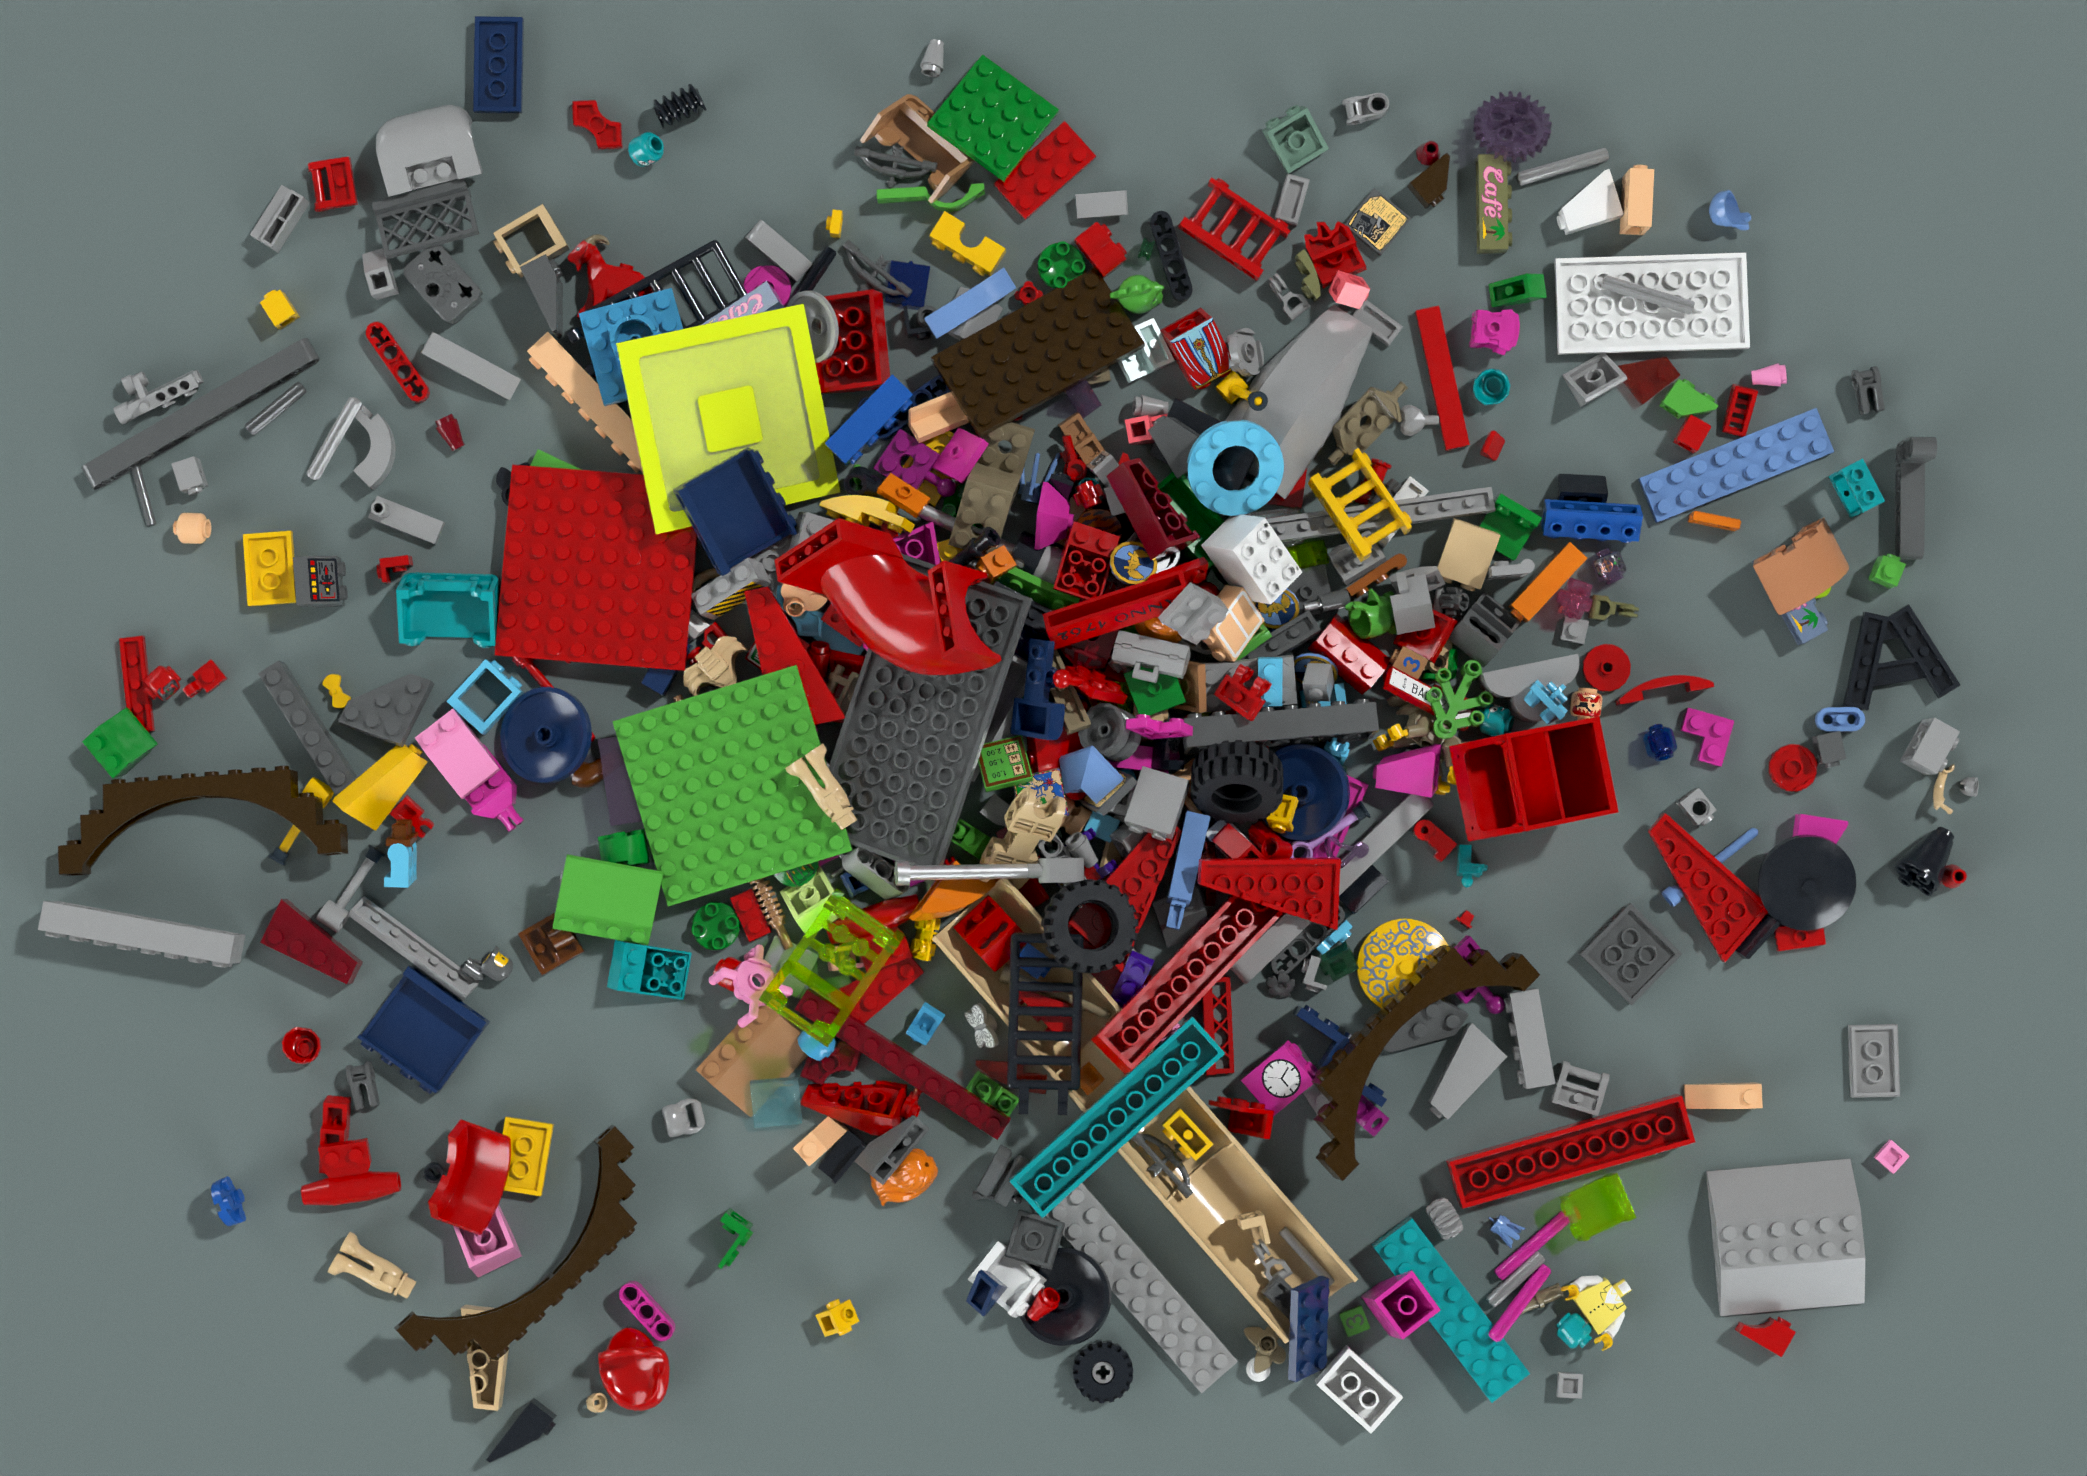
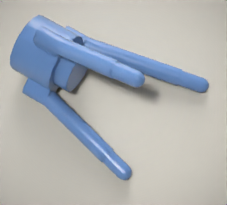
(1032, 490)

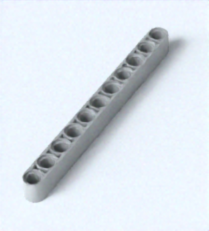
(1290, 926)

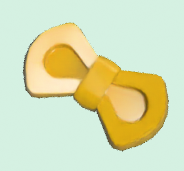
(332, 683)

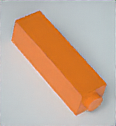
(1547, 583)

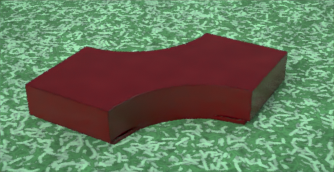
(842, 1059)

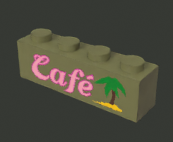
(1492, 204)

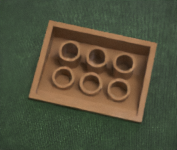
(756, 1052)

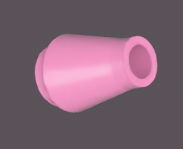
(1770, 376)

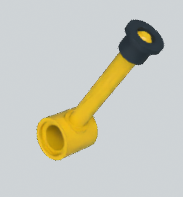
(1234, 387)
(320, 790)

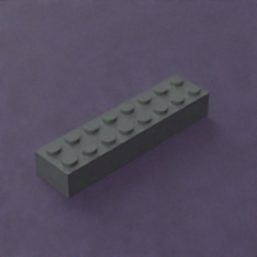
(1285, 726)

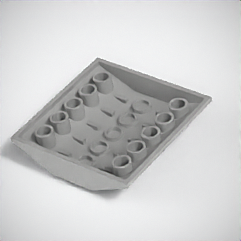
(1786, 1237)

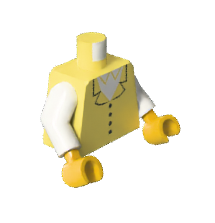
(1600, 1304)

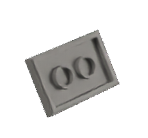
(1874, 1060)

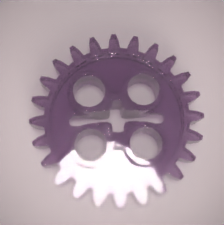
(1512, 126)

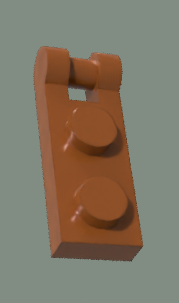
(1377, 575)

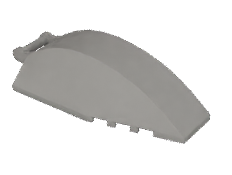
(1306, 390)

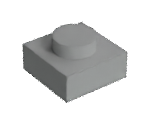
(1574, 630)
(1569, 1385)

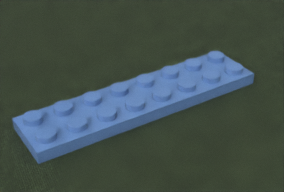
(1736, 465)

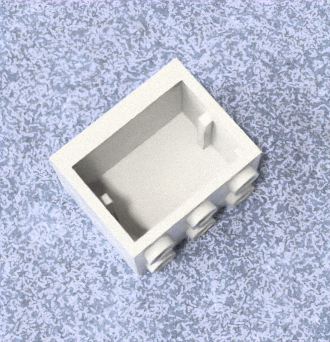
(1252, 557)

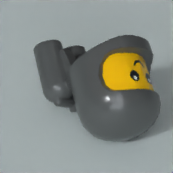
(494, 966)

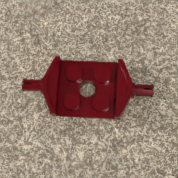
(1092, 653)

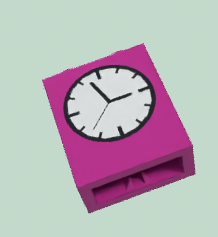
(1280, 1077)

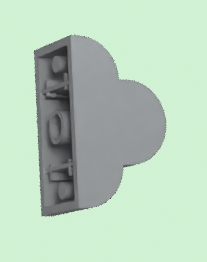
(1516, 681)

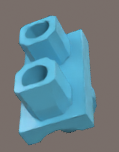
(1541, 693)

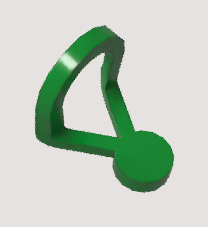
(1452, 667)

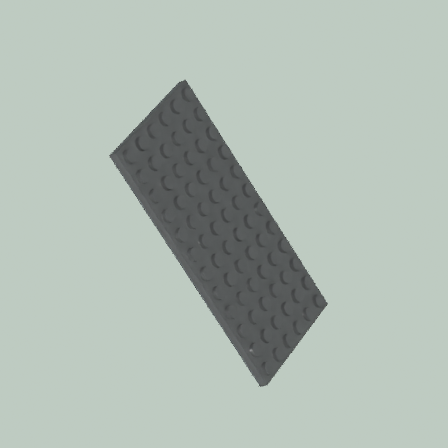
(919, 736)

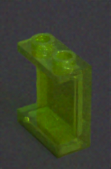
(1596, 1206)

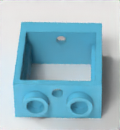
(464, 710)

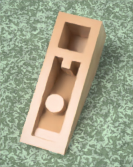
(1723, 1096)

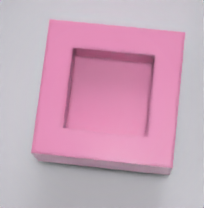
(1891, 1156)

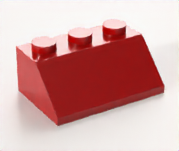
(1355, 658)

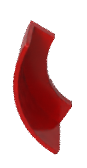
(474, 1179)

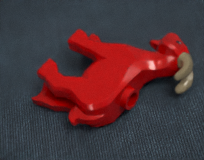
(603, 279)

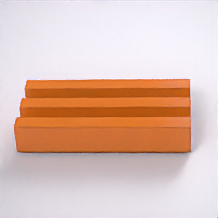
(1714, 520)

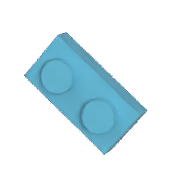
(1272, 670)

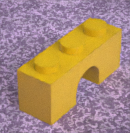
(982, 257)

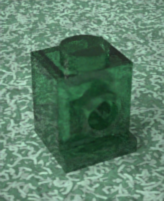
(1339, 969)

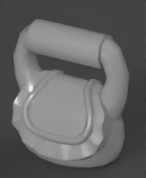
(677, 1120)

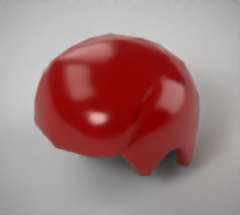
(301, 1045)

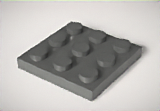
(1630, 954)

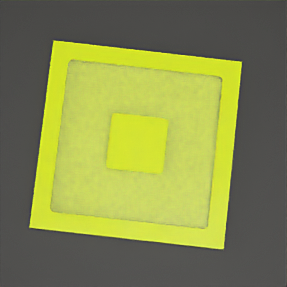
(725, 389)

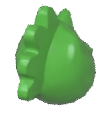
(1138, 293)
(1373, 617)

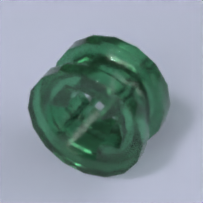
(1146, 249)

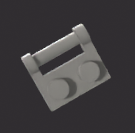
(1503, 570)
(1577, 1096)

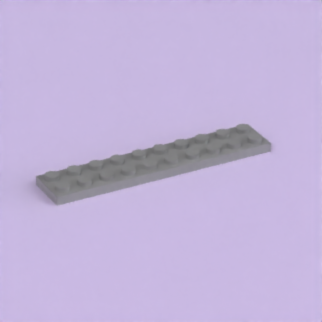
(1144, 1289)

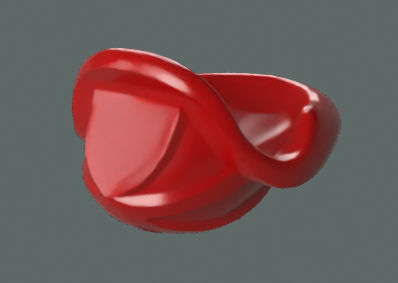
(634, 1370)

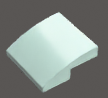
(1151, 357)

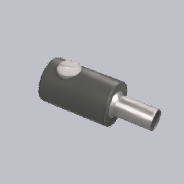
(1329, 601)

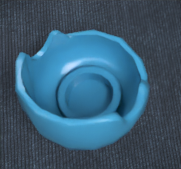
(814, 1048)

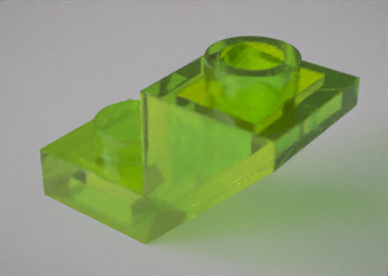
(1309, 554)

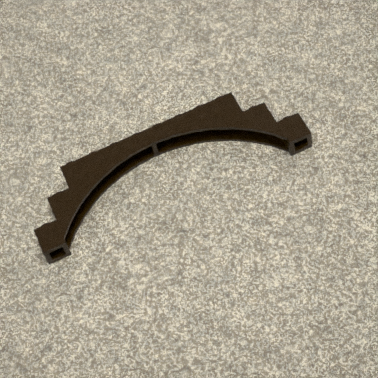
(131, 801)
(1347, 1073)
(501, 1325)

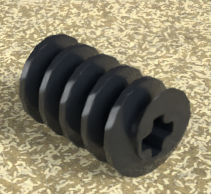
(678, 105)

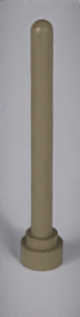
(1062, 996)

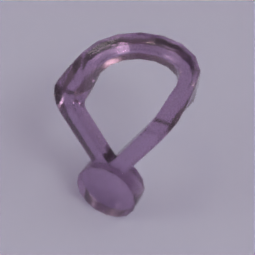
(1360, 849)

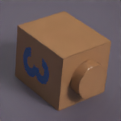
(1408, 662)

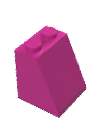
(1400, 1304)

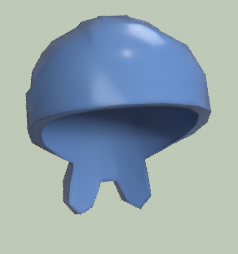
(1725, 211)

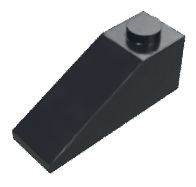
(527, 1428)

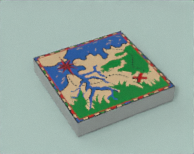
(1047, 786)

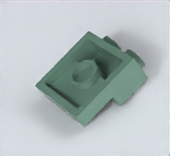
(1295, 138)

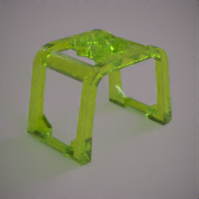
(842, 908)

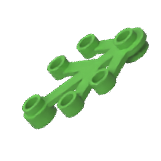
(1456, 701)

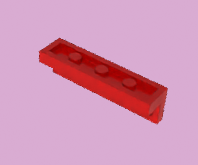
(1208, 1024)

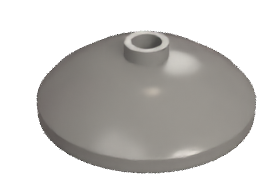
(821, 323)

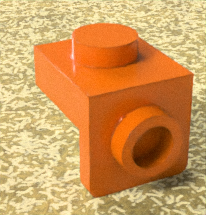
(996, 563)

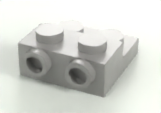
(1194, 613)

